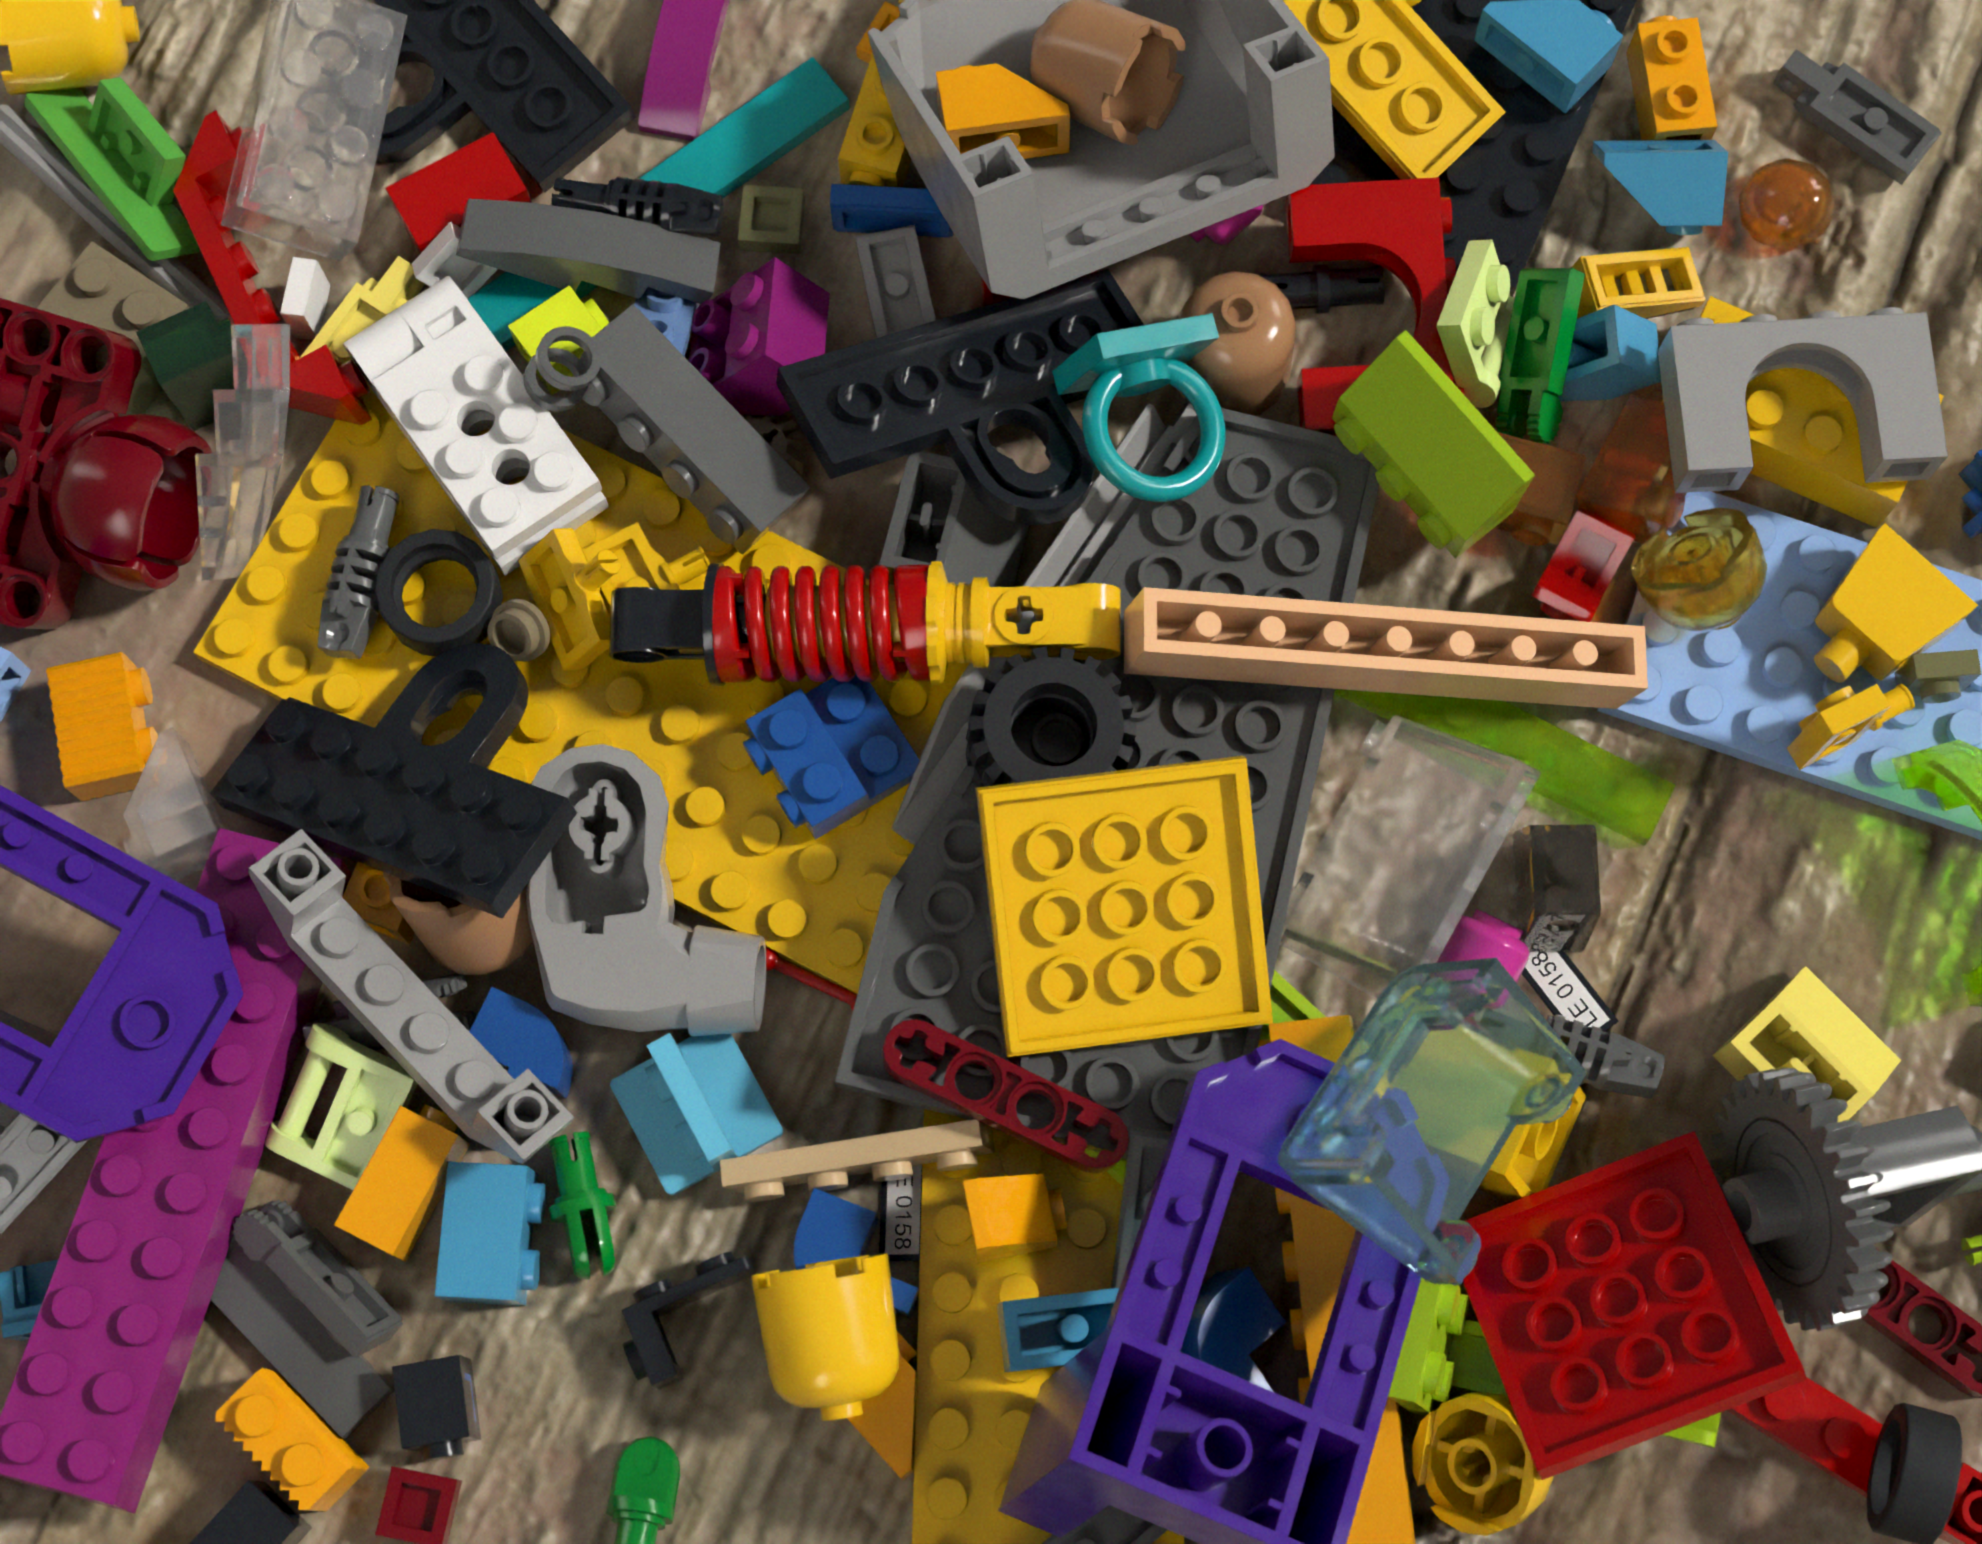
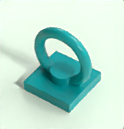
(1136, 363)

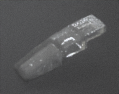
(250, 429)

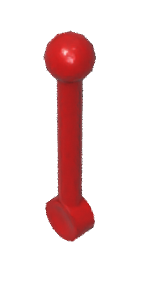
(808, 978)

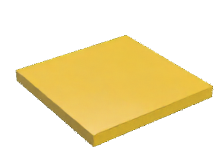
(1125, 905)

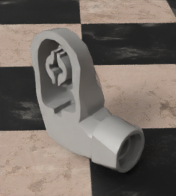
(608, 909)

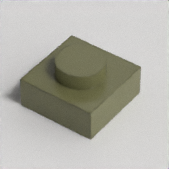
(771, 219)
(1939, 675)

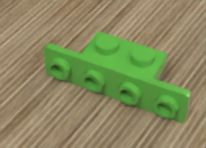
(122, 159)

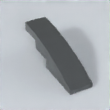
(594, 247)

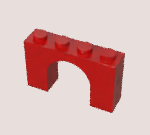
(1382, 223)

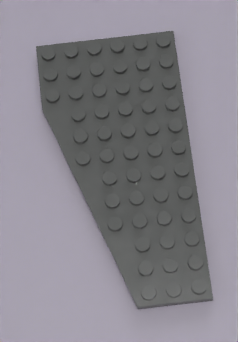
(1272, 521)

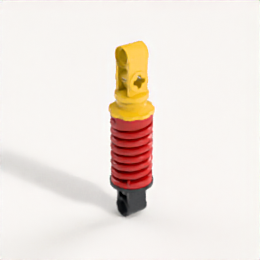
(856, 626)

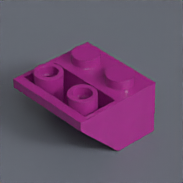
(753, 330)

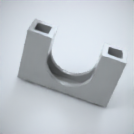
(1874, 359)

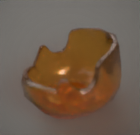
(1786, 204)

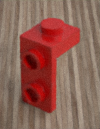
(1582, 567)

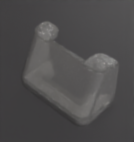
(1404, 853)

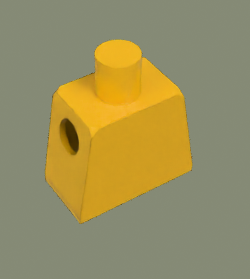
(1887, 610)

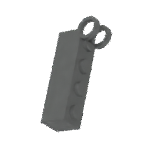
(675, 421)

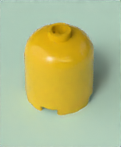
(65, 42)
(829, 1332)

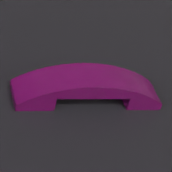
(680, 67)

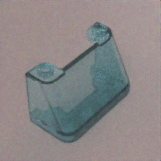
(1426, 1107)

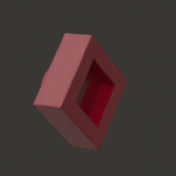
(418, 1507)

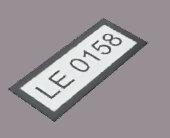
(1567, 990)
(901, 1217)

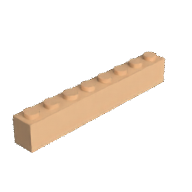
(1383, 648)

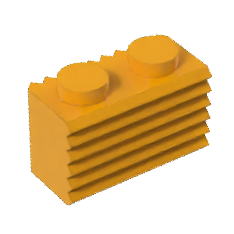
(101, 724)
(291, 1441)

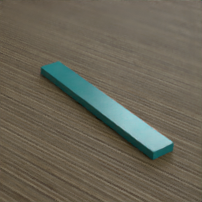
(712, 163)

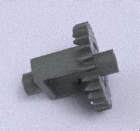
(1827, 1190)

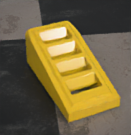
(1602, 270)

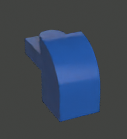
(523, 1040)
(840, 1230)
(1231, 1322)

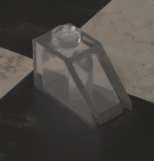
(171, 811)

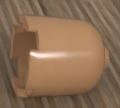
(1108, 67)
(1254, 344)
(459, 934)

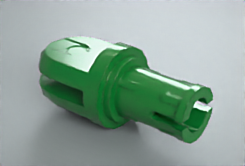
(580, 1200)
(643, 1490)

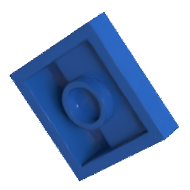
(830, 752)

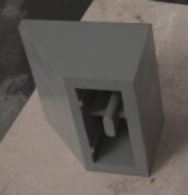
(946, 522)

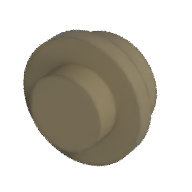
(519, 630)

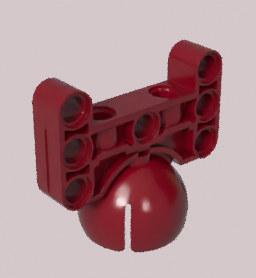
(82, 472)

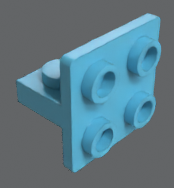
(695, 1107)

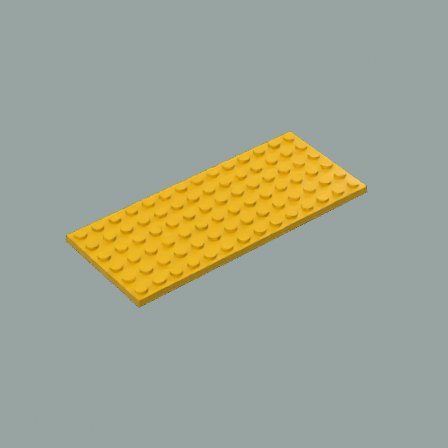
(726, 833)

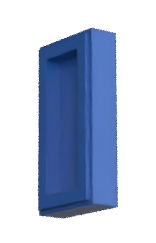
(885, 208)

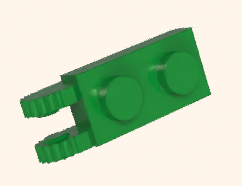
(1538, 352)

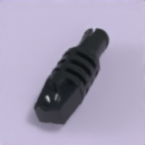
(654, 202)

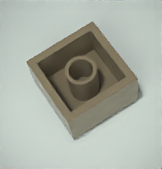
(116, 298)

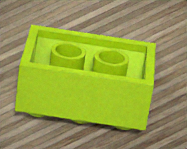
(1430, 446)

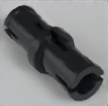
(1330, 288)

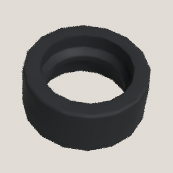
(412, 555)
(1914, 1474)

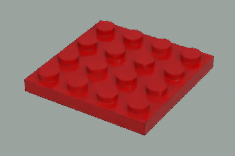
(1625, 1306)

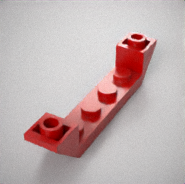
(318, 379)
(1843, 1444)

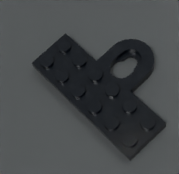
(513, 74)
(957, 384)
(405, 804)

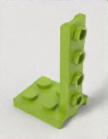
(1451, 1352)

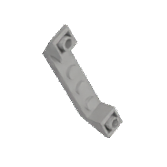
(398, 1009)

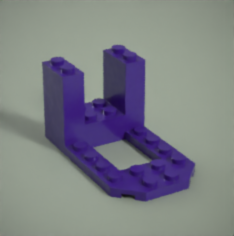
(149, 1005)
(1184, 1439)

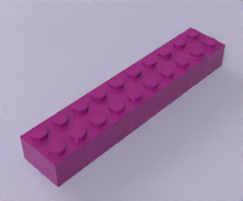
(158, 1227)

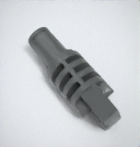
(350, 603)
(1611, 1059)

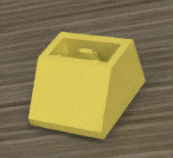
(1815, 1034)

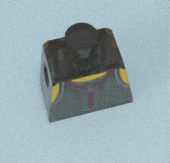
(1555, 882)

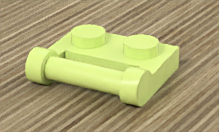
(1477, 322)
(358, 1116)

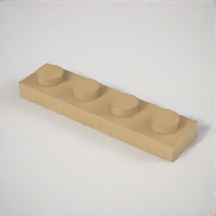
(885, 1155)

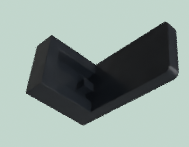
(650, 1349)

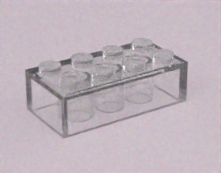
(314, 123)

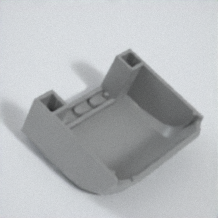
(1239, 136)

